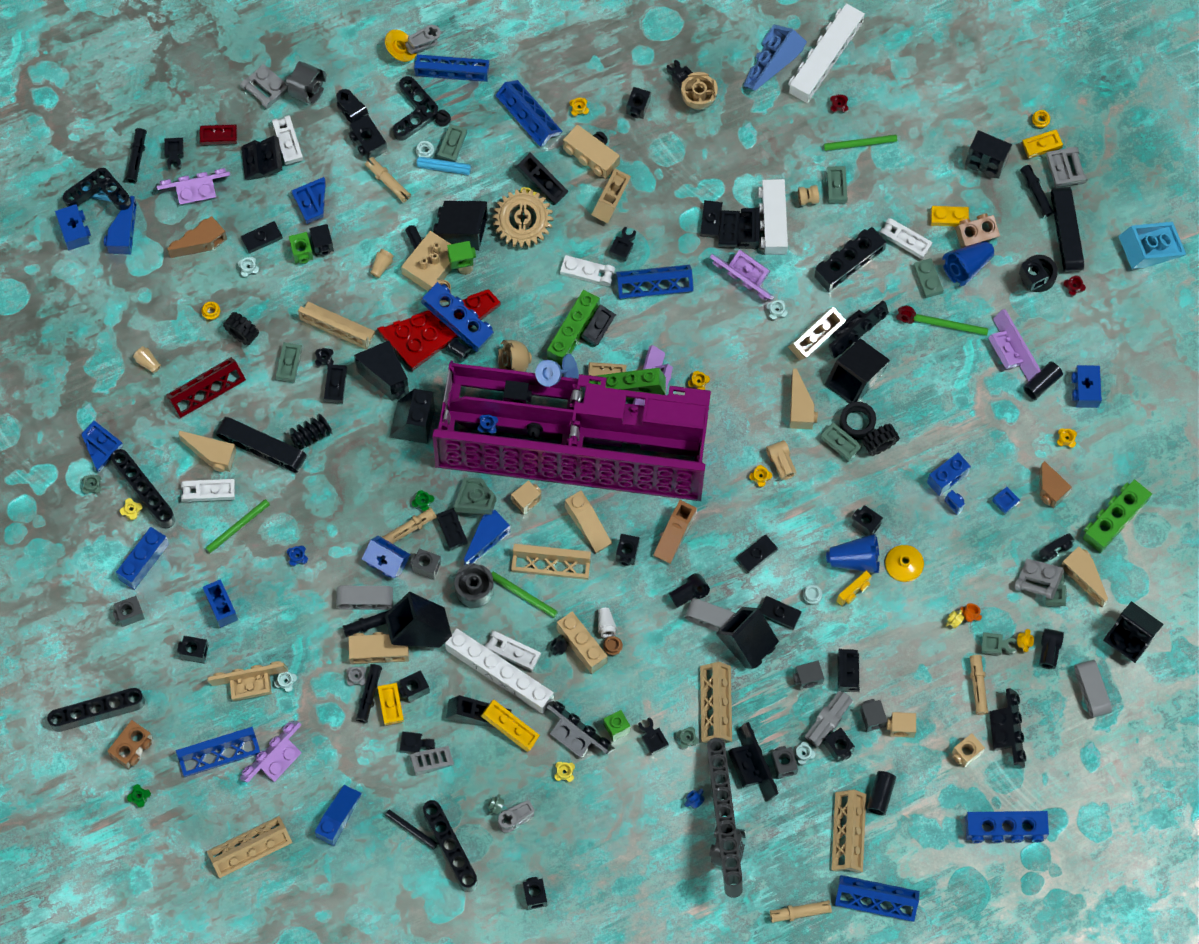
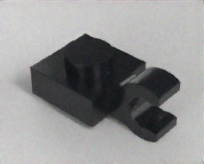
(413, 743)

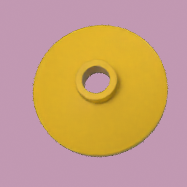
(395, 44)
(901, 571)

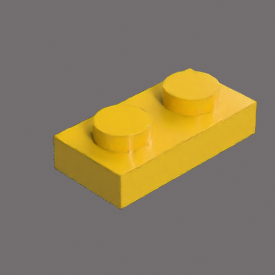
(1042, 144)
(948, 215)
(849, 594)
(390, 704)

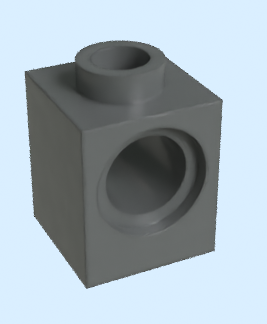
(428, 571)
(130, 603)
(808, 675)
(873, 715)
(784, 770)

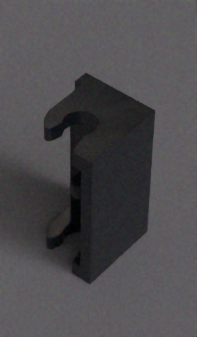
(749, 228)
(848, 670)

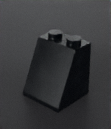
(462, 222)
(383, 370)
(856, 371)
(414, 416)
(417, 622)
(748, 636)

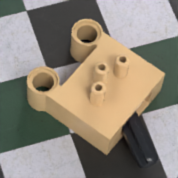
(429, 260)

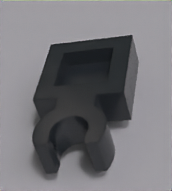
(678, 74)
(173, 150)
(622, 246)
(653, 739)

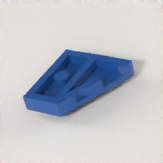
(311, 199)
(100, 444)

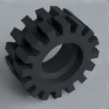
(241, 328)
(880, 439)

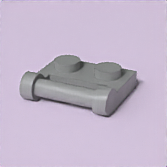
(268, 82)
(1061, 169)
(1040, 573)

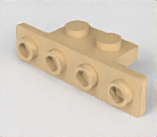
(249, 682)

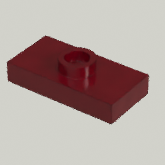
(218, 134)

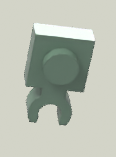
(1060, 595)
(994, 644)

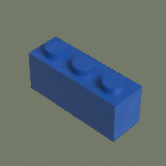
(142, 558)

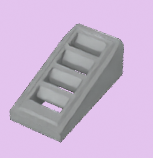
(429, 753)

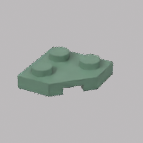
(475, 497)

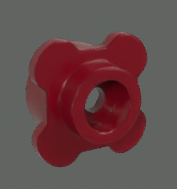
(839, 99)
(1079, 285)
(906, 314)

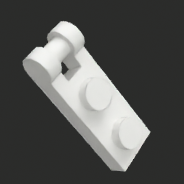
(287, 140)
(906, 238)
(587, 270)
(208, 490)
(513, 651)

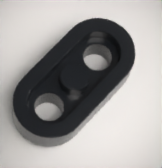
(1051, 550)

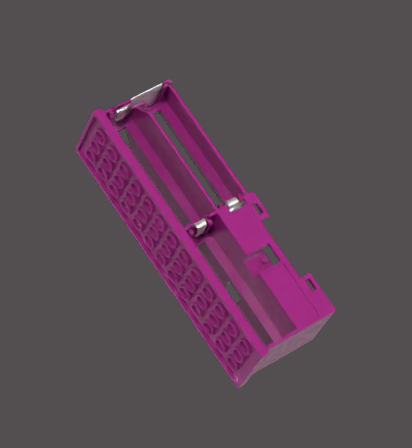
(602, 417)

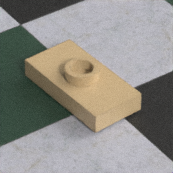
(605, 368)

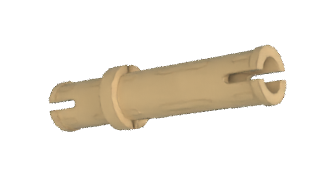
(383, 175)
(410, 526)
(977, 676)
(792, 913)

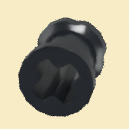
(458, 349)

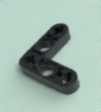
(420, 112)
(102, 184)

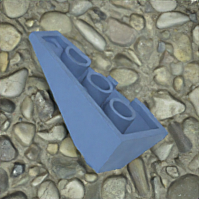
(779, 49)

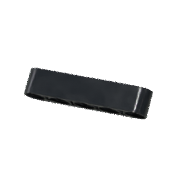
(1067, 229)
(261, 444)
(138, 481)
(86, 707)
(450, 855)

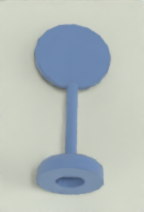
(549, 372)

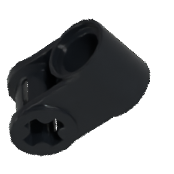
(350, 105)

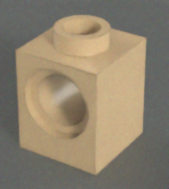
(526, 497)
(902, 724)
(971, 743)

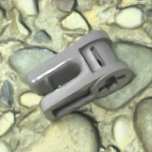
(423, 39)
(518, 815)

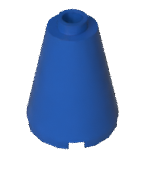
(966, 262)
(856, 555)

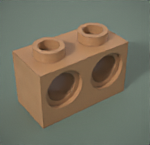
(978, 233)
(126, 742)

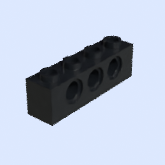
(831, 279)

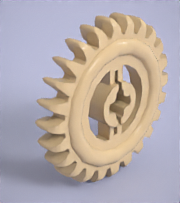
(522, 235)

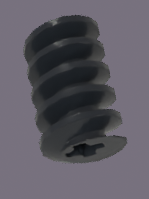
(309, 431)

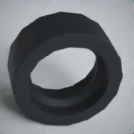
(1051, 266)
(861, 407)

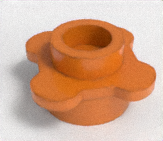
(971, 612)

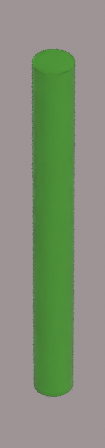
(860, 142)
(951, 324)
(237, 526)
(525, 595)

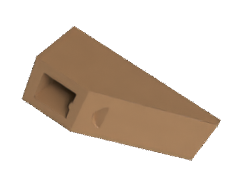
(201, 239)
(675, 531)

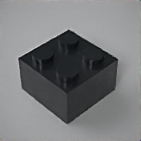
(988, 154)

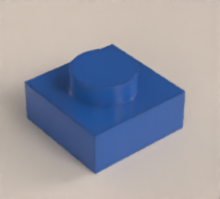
(1006, 500)
(955, 501)

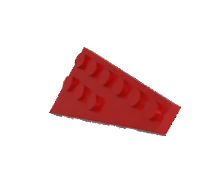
(426, 335)

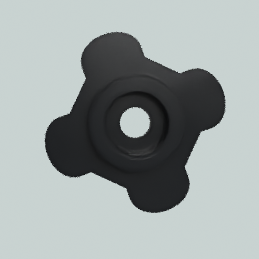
(320, 353)
(558, 645)

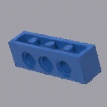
(475, 340)
(1036, 819)

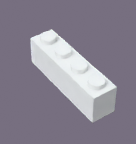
(774, 217)

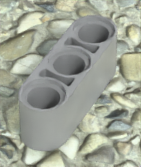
(364, 597)
(707, 614)
(1093, 688)

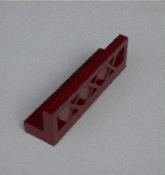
(203, 380)

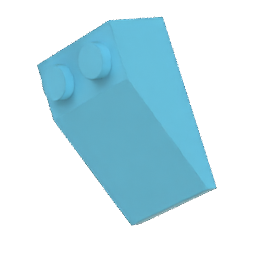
(1151, 244)

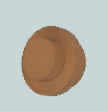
(612, 645)

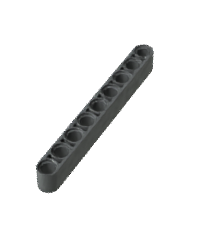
(719, 774)

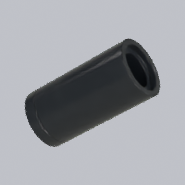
(1043, 380)
(881, 793)

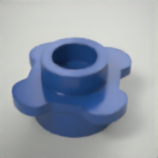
(484, 419)
(292, 552)
(695, 798)

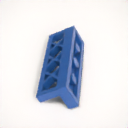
(450, 70)
(527, 113)
(657, 275)
(217, 744)
(878, 891)

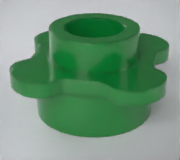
(421, 495)
(140, 802)

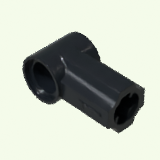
(694, 587)
(1051, 643)

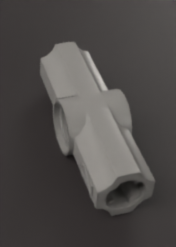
(828, 719)

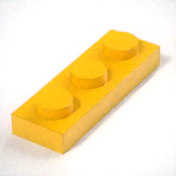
(510, 725)

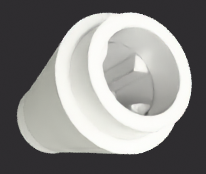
(606, 623)

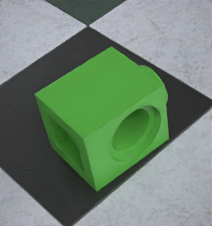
(301, 241)
(461, 255)
(616, 725)

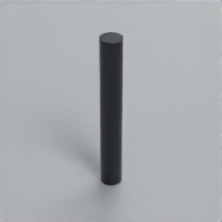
(411, 829)

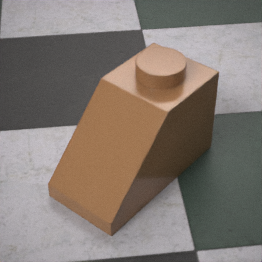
(1052, 486)

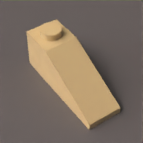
(611, 195)
(801, 407)
(214, 452)
(587, 521)
(1084, 572)

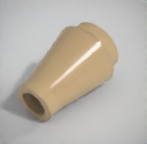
(381, 263)
(146, 359)

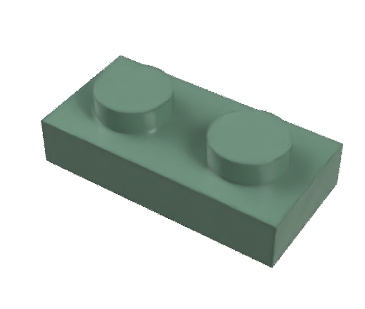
(452, 143)
(837, 184)
(928, 278)
(289, 362)
(841, 441)

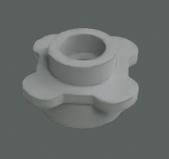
(352, 671)

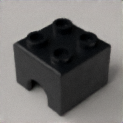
(1133, 632)

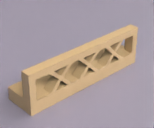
(336, 325)
(551, 554)
(720, 701)
(853, 830)
(250, 848)

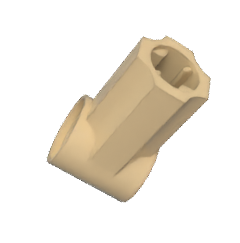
(780, 455)

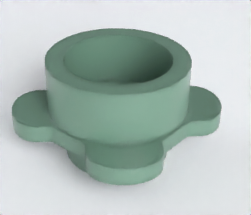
(87, 480)
(693, 740)
(495, 804)

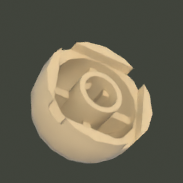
(699, 90)
(514, 356)

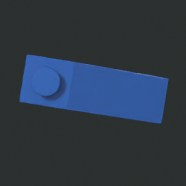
(121, 231)
(489, 532)
(337, 815)

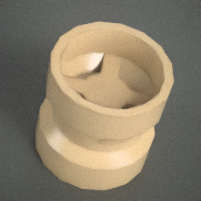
(808, 195)

